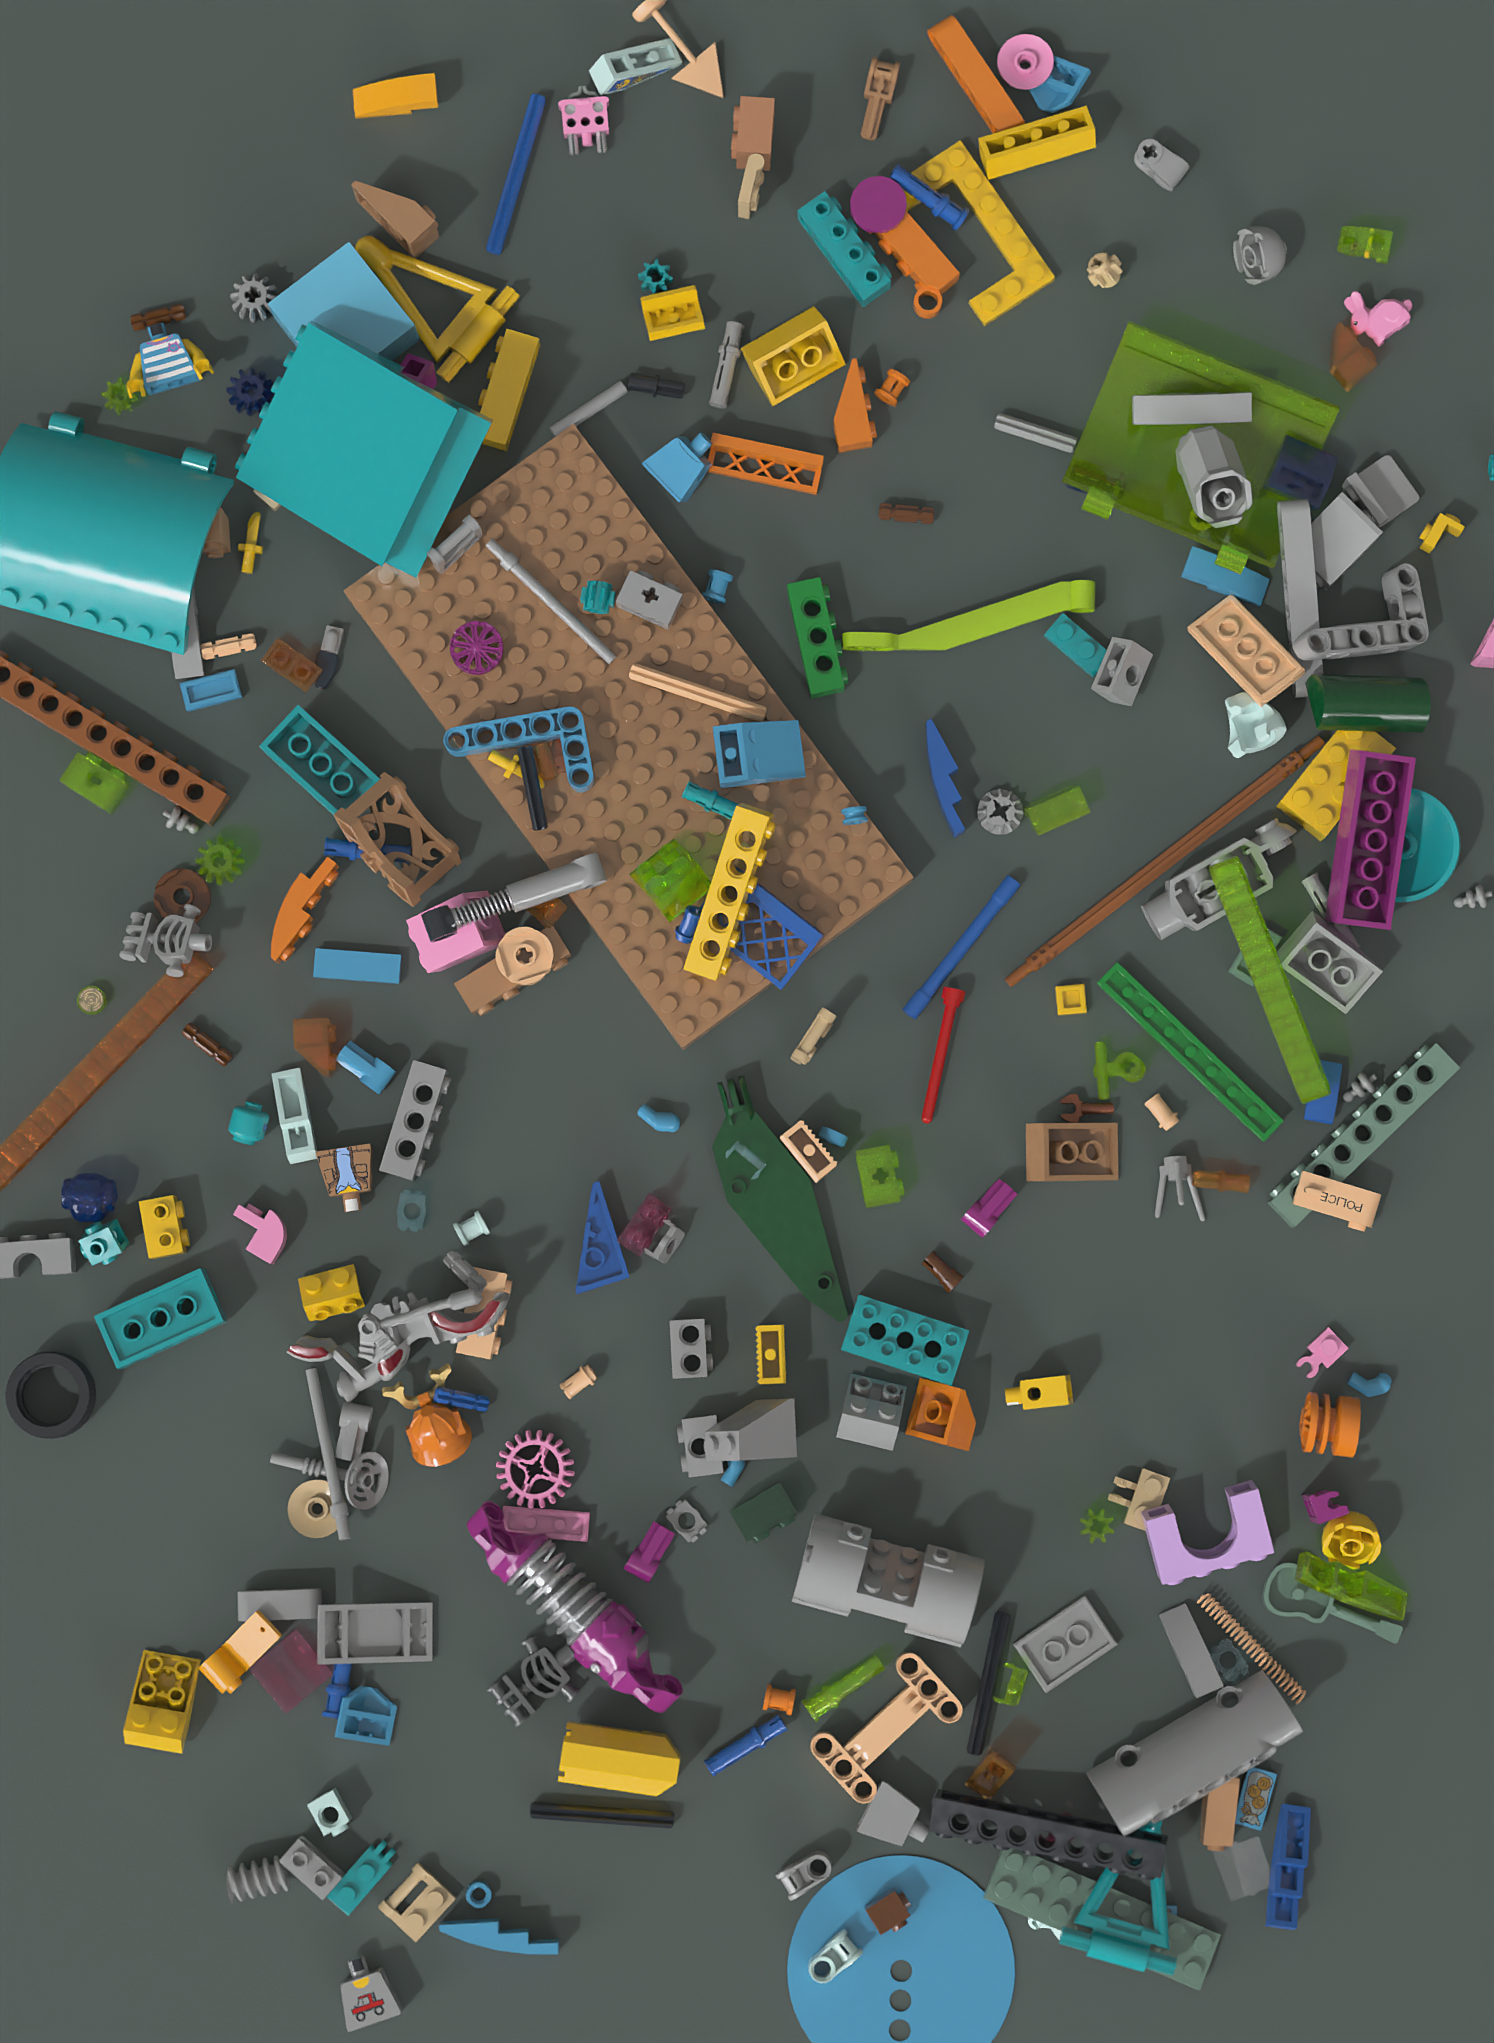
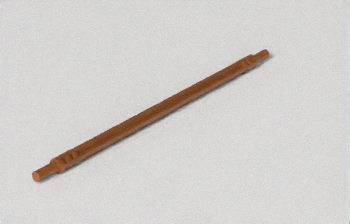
(1164, 861)

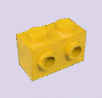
(163, 1226)

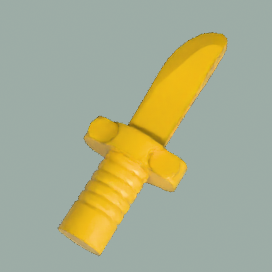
(250, 547)
(510, 765)

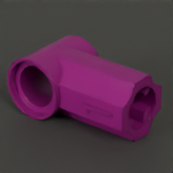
(985, 1213)
(647, 1556)

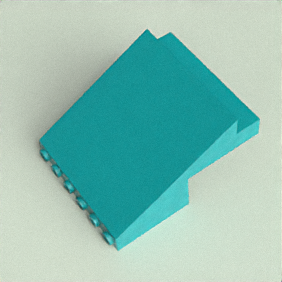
(362, 449)

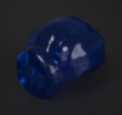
(89, 1196)

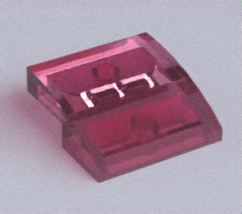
(290, 1672)

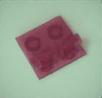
(644, 1225)

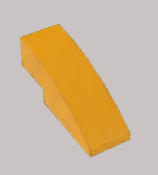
(396, 96)

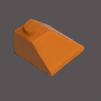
(941, 1415)

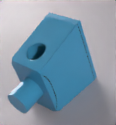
(680, 465)

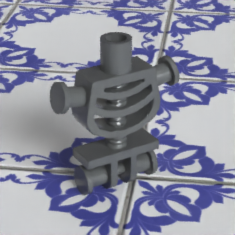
(558, 1662)

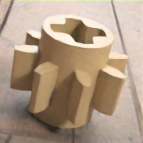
(1104, 270)

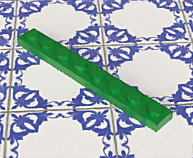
(1190, 1052)

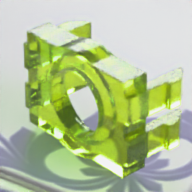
(1015, 1686)

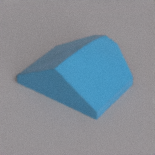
(1061, 86)
(366, 1716)

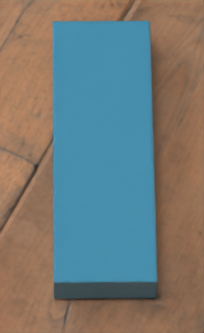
(357, 966)

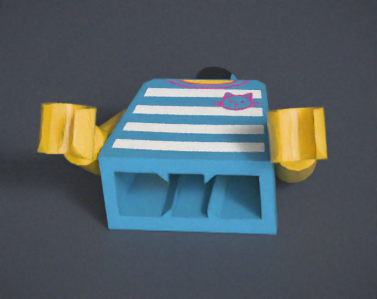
(166, 363)

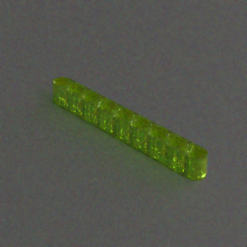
(1270, 980)

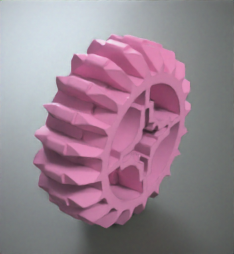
(546, 1445)

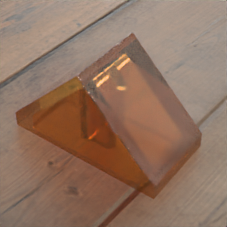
(990, 1773)

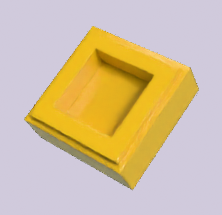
(1070, 999)

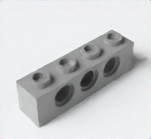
(419, 1076)

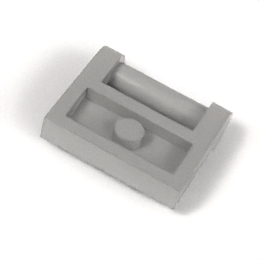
(455, 545)

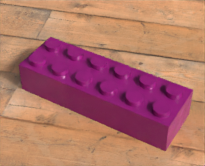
(1370, 839)

